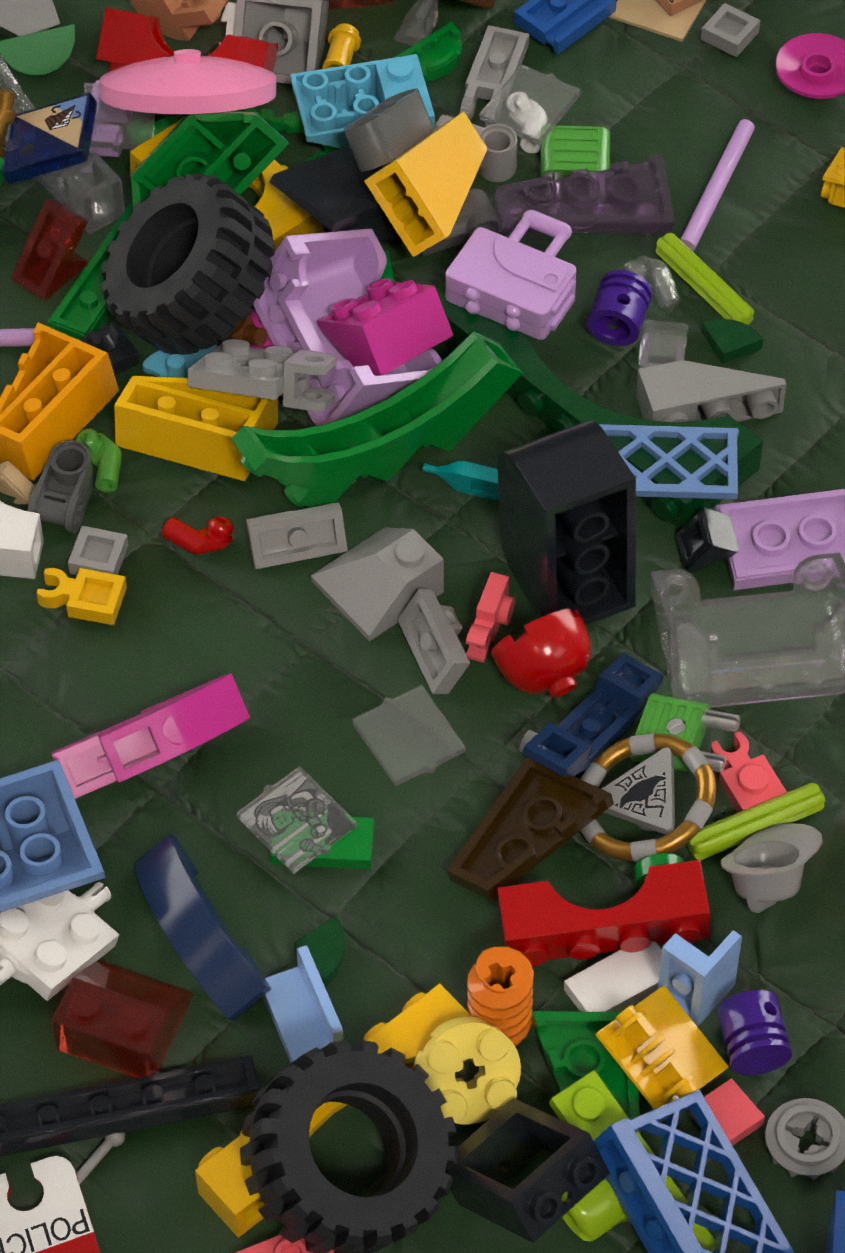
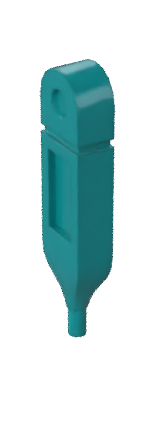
(468, 478)

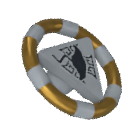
(648, 797)

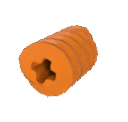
(502, 991)

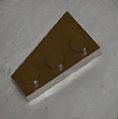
(525, 826)

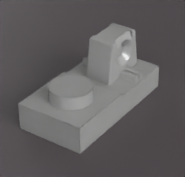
(296, 535)
(433, 639)

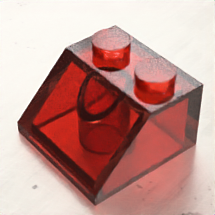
(119, 1018)

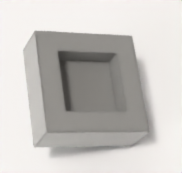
(730, 29)
(98, 551)

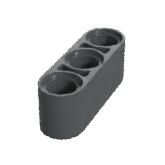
(388, 130)

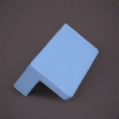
(698, 979)
(302, 1008)

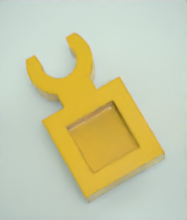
(89, 597)

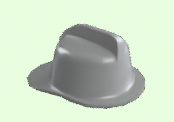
(772, 863)

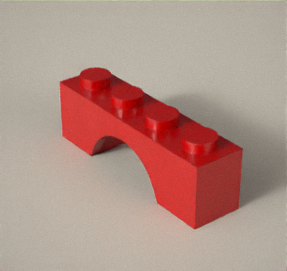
(137, 37)
(551, 928)

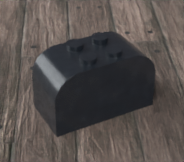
(570, 522)

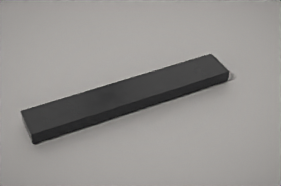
(127, 1105)

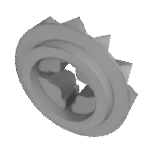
(795, 1119)

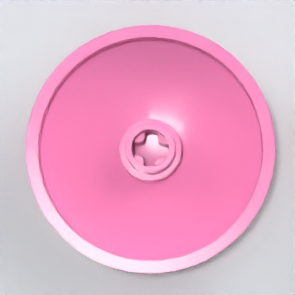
(188, 85)

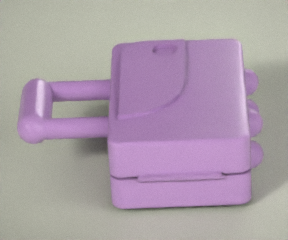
(514, 281)

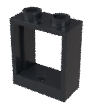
(503, 1148)

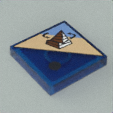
(50, 138)

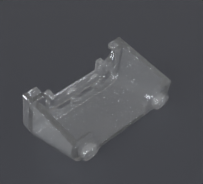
(754, 643)

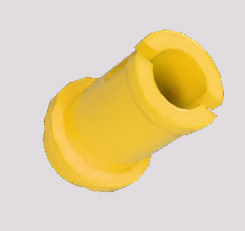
(343, 43)

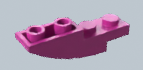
(153, 736)

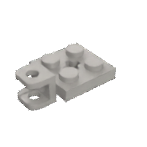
(265, 373)

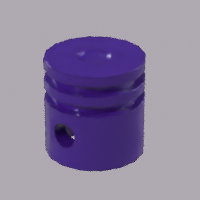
(619, 302)
(754, 1032)

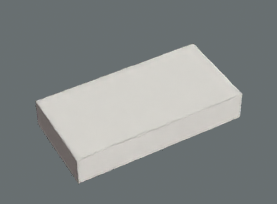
(616, 981)

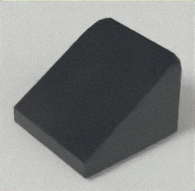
(706, 540)

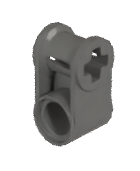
(63, 493)

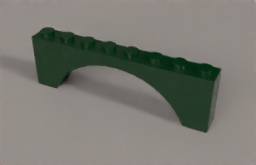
(560, 407)

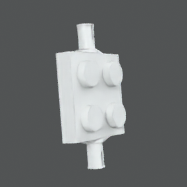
(54, 939)

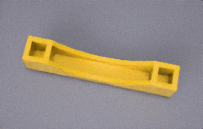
(220, 1171)

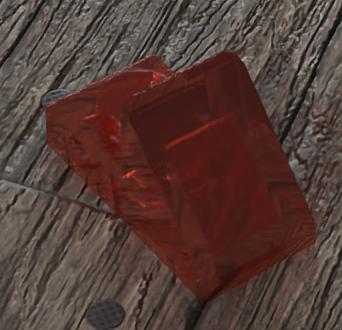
(50, 251)

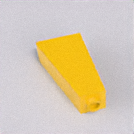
(429, 183)

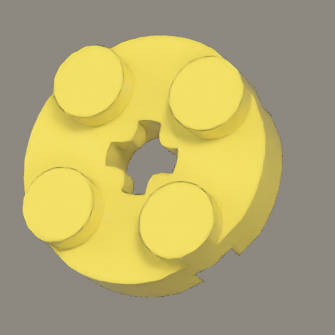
(487, 1048)

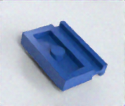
(562, 20)

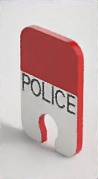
(59, 1220)

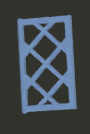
(690, 437)

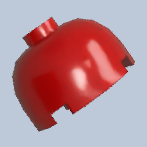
(546, 655)

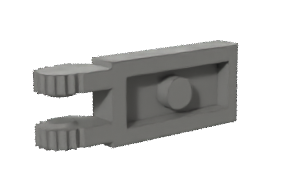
(494, 64)

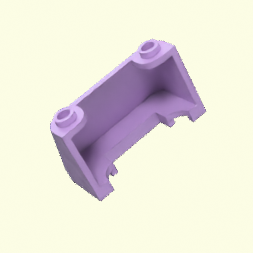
(304, 283)

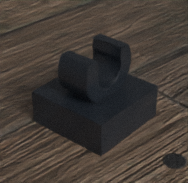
(116, 344)

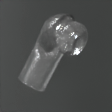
(658, 277)

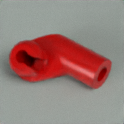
(199, 541)

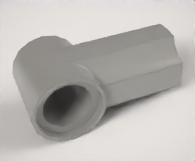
(501, 154)

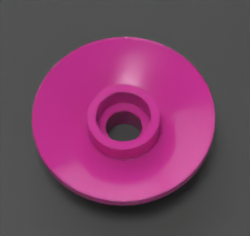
(813, 65)

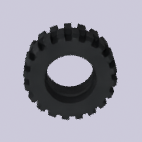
(188, 264)
(403, 1113)

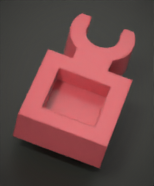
(492, 611)
(746, 779)

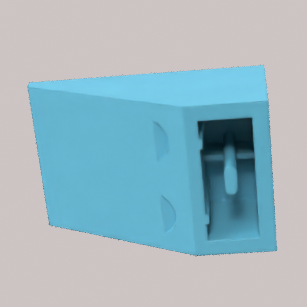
(340, 95)

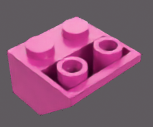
(387, 324)

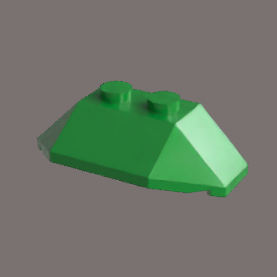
(219, 144)

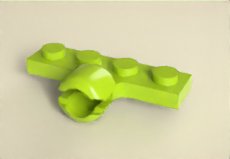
(593, 1109)

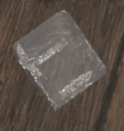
(418, 22)
(662, 342)

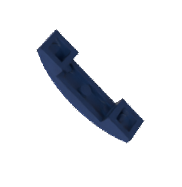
(598, 720)
(197, 930)

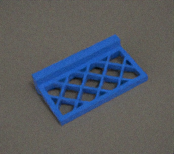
(642, 1192)

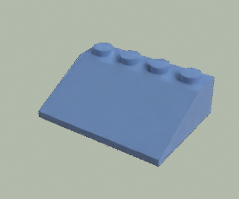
(42, 838)

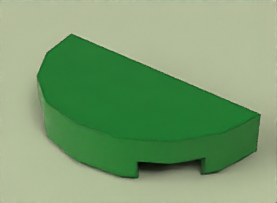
(39, 51)
(438, 52)

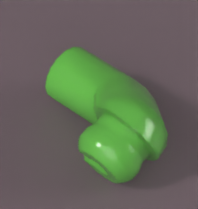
(105, 457)

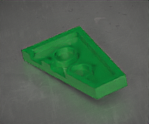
(575, 1051)

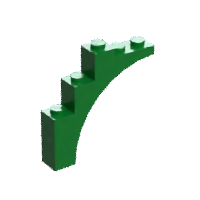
(435, 411)

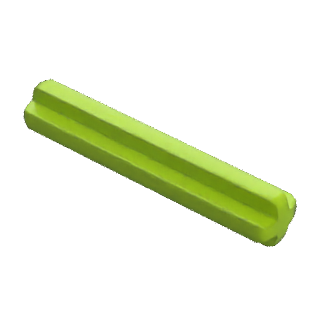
(703, 279)
(738, 827)

